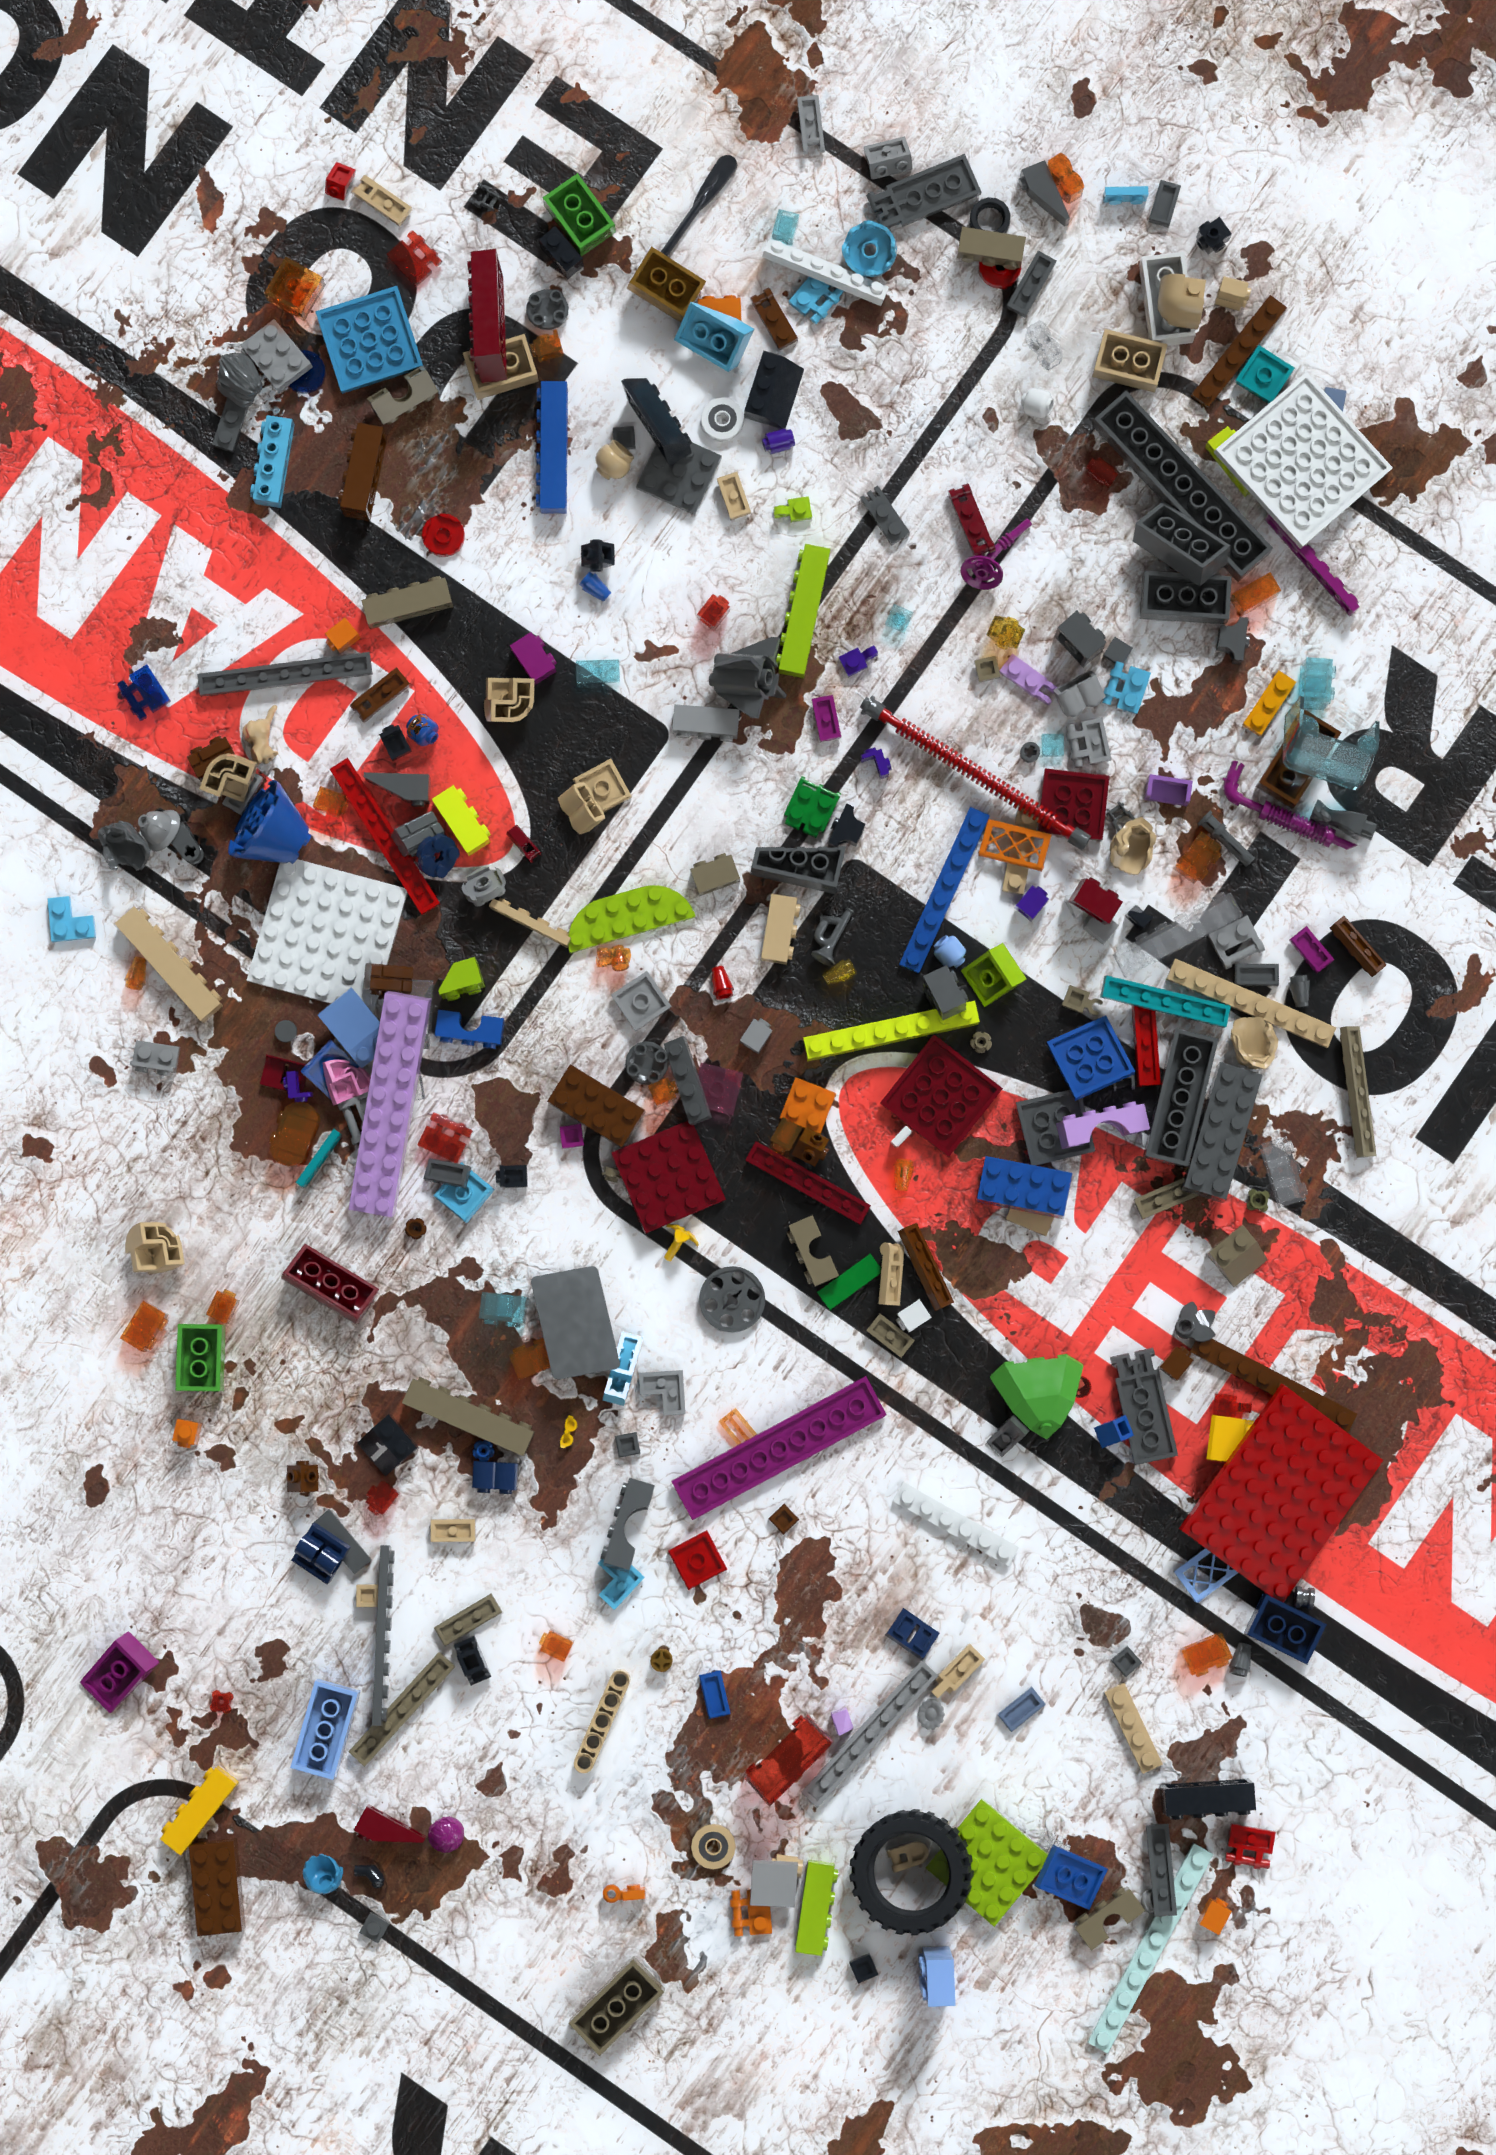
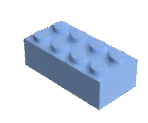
(325, 1729)
(937, 1977)

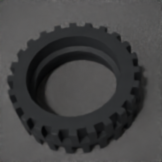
(875, 1903)

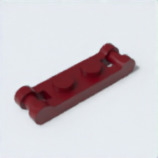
(971, 520)

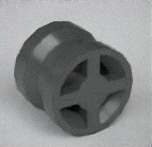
(1304, 1597)

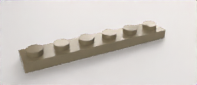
(1358, 1091)
(402, 1708)

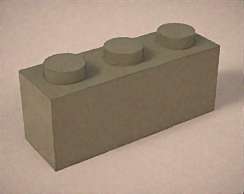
(991, 248)

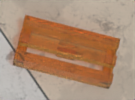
(733, 1422)

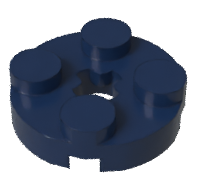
(446, 859)

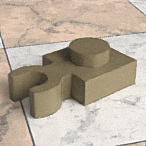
(1077, 1000)

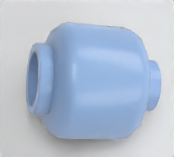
(949, 951)

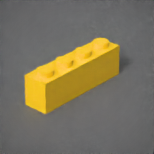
(199, 1810)

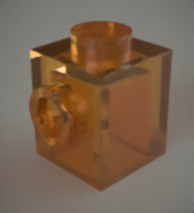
(663, 1092)
(223, 1306)

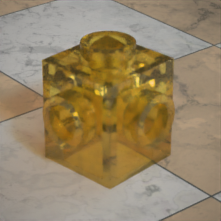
(1005, 632)

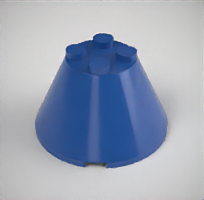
(270, 828)

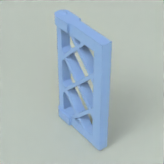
(1211, 1586)

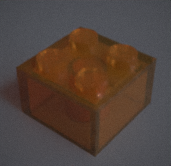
(294, 288)

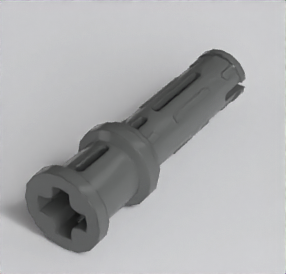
(1219, 832)

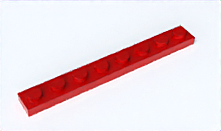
(381, 832)

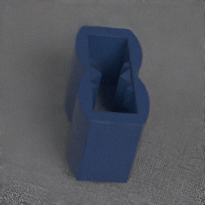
(495, 1476)

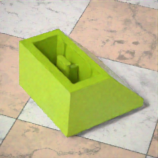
(461, 979)

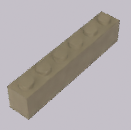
(468, 1417)

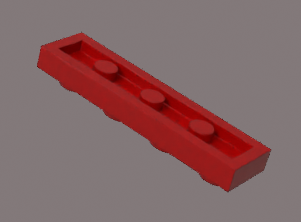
(1146, 1046)

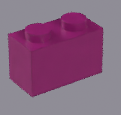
(533, 658)

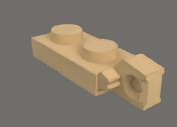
(958, 1670)

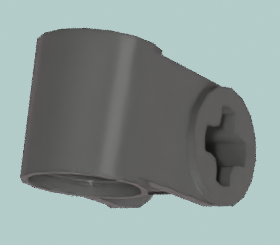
(185, 842)

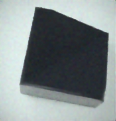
(1138, 917)

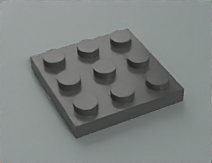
(682, 482)
(1039, 1127)

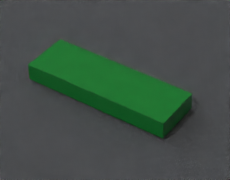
(849, 1281)

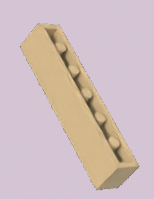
(169, 964)

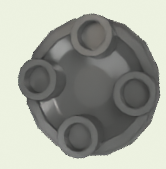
(547, 309)
(646, 1063)

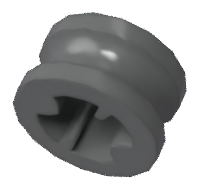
(1026, 746)

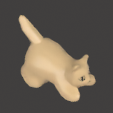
(258, 735)

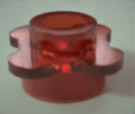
(226, 1697)

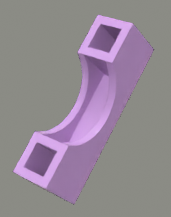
(1127, 1121)

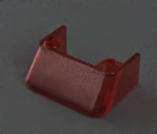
(788, 1759)

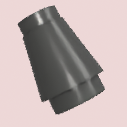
(1299, 988)
(1241, 1660)

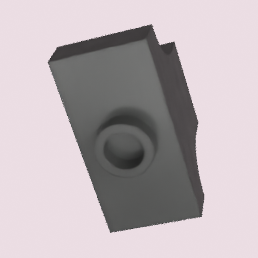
(1234, 640)

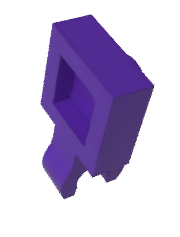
(855, 661)

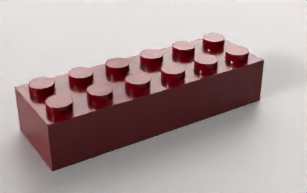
(487, 316)

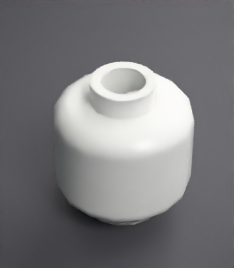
(1037, 403)

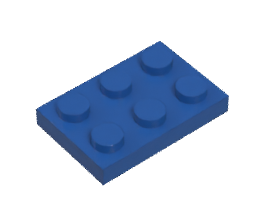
(1071, 1877)

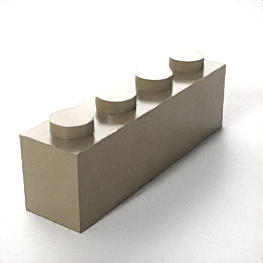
(407, 602)

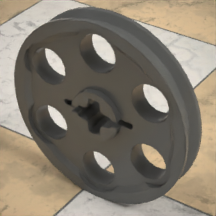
(729, 1287)

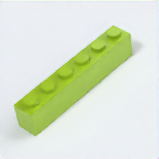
(804, 610)

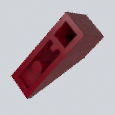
(382, 1827)

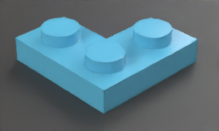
(64, 926)
(621, 1585)

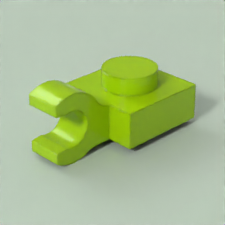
(798, 509)

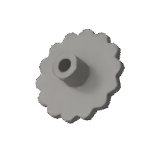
(931, 1714)

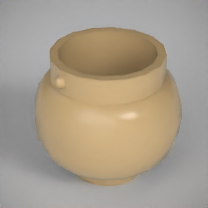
(613, 460)

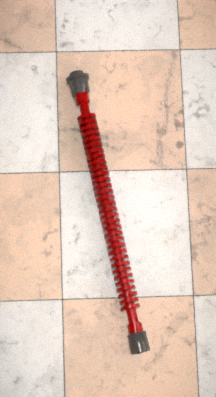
(879, 712)

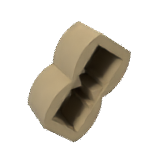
(1232, 293)
(581, 808)

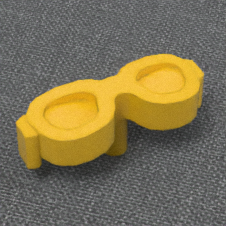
(567, 1439)

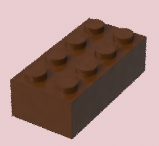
(363, 471)
(1286, 784)
(596, 1106)
(217, 1887)

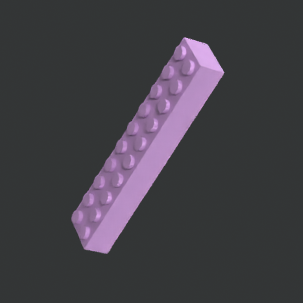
(390, 1104)

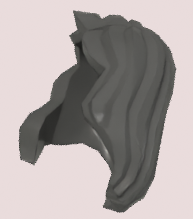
(238, 379)
(123, 846)

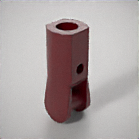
(521, 840)

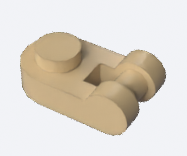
(916, 1854)

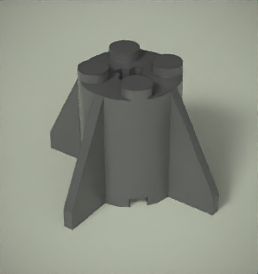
(748, 676)

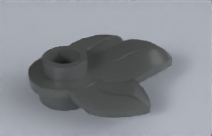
(1198, 1322)

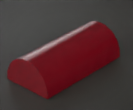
(330, 1284)

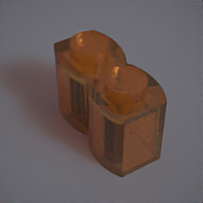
(1068, 181)

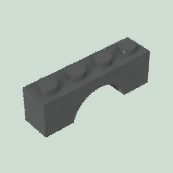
(636, 1498)

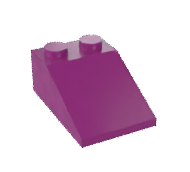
(119, 1671)

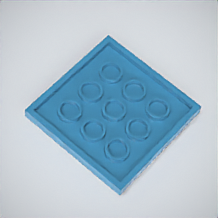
(369, 339)

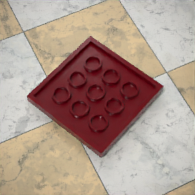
(941, 1095)
(667, 1176)

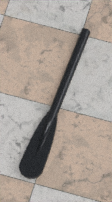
(710, 188)

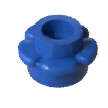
(489, 1451)

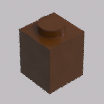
(1176, 1362)

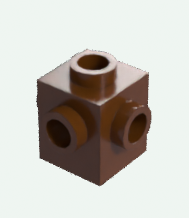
(811, 1147)
(302, 1477)

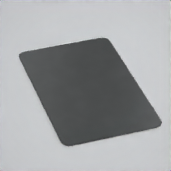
(575, 1322)

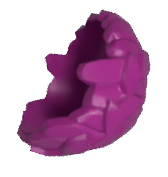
(446, 1834)

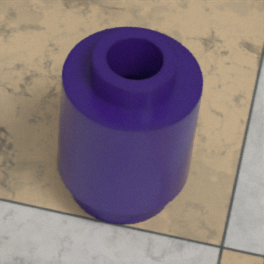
(778, 441)

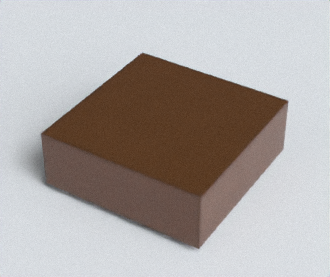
(783, 1519)

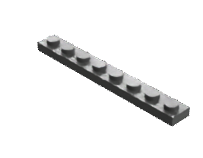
(285, 674)
(383, 1645)

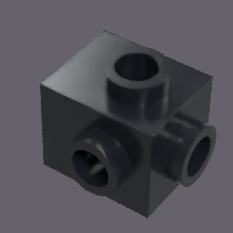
(1213, 236)
(597, 555)

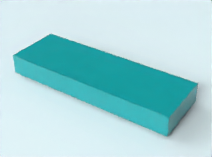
(319, 1158)

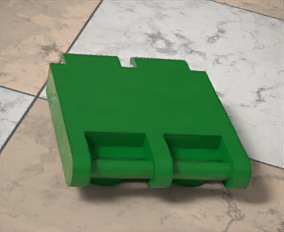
(810, 807)

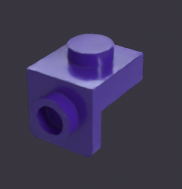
(882, 764)
(291, 1084)

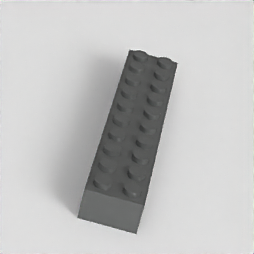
(1179, 481)

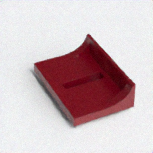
(274, 1071)

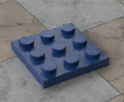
(1090, 1058)

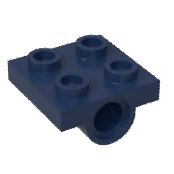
(320, 1553)

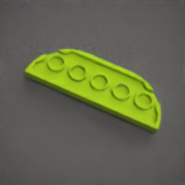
(627, 915)

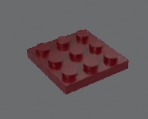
(1076, 799)

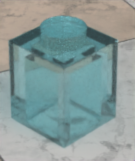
(785, 227)

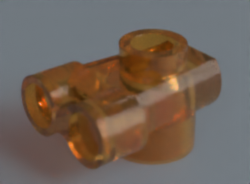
(616, 956)

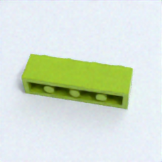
(815, 1907)

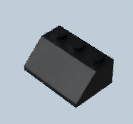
(773, 390)

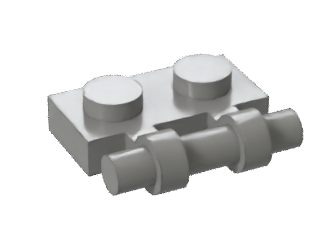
(1095, 741)

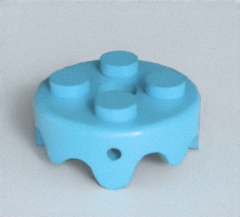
(854, 249)

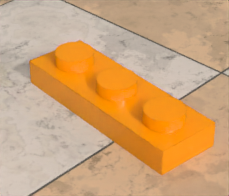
(1269, 703)

